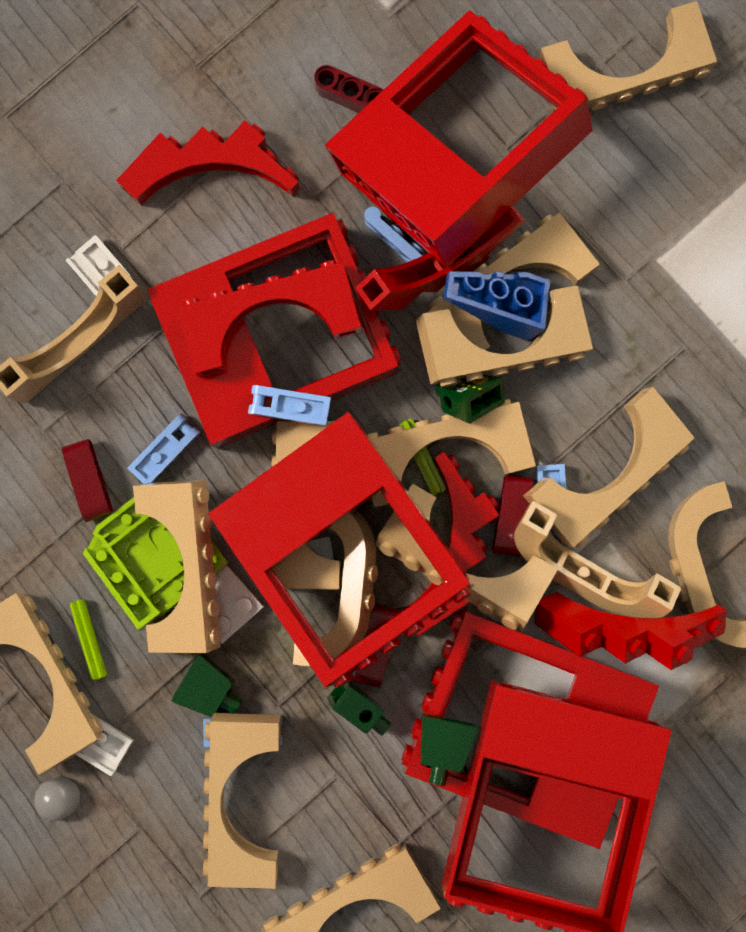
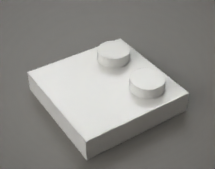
(235, 603)

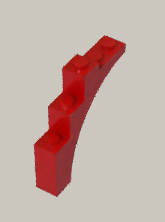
(204, 152)
(399, 285)
(467, 516)
(626, 637)

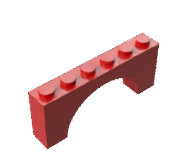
(212, 320)

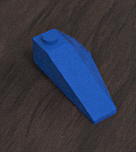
(505, 301)

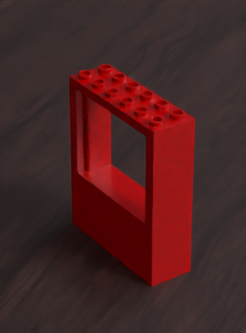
(423, 181)
(225, 396)
(301, 501)
(572, 747)
(552, 805)

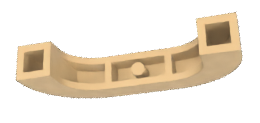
(686, 558)
(356, 590)
(621, 597)

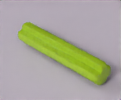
(426, 465)
(88, 639)

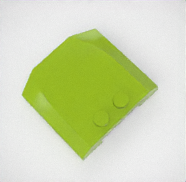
(140, 564)

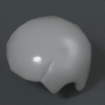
(57, 799)

